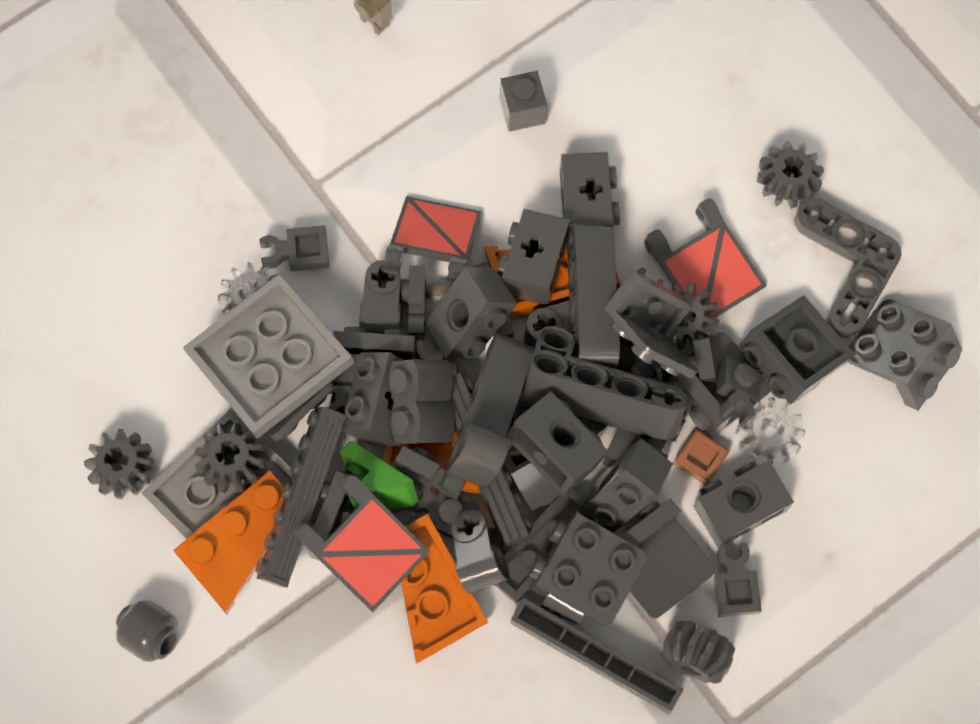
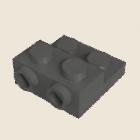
(795, 350)

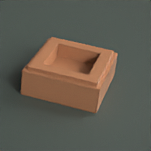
(701, 457)

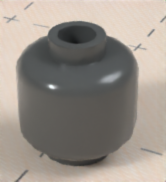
(147, 630)

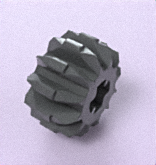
(792, 161)
(701, 319)
(214, 458)
(103, 471)
(698, 652)

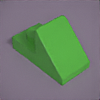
(381, 479)

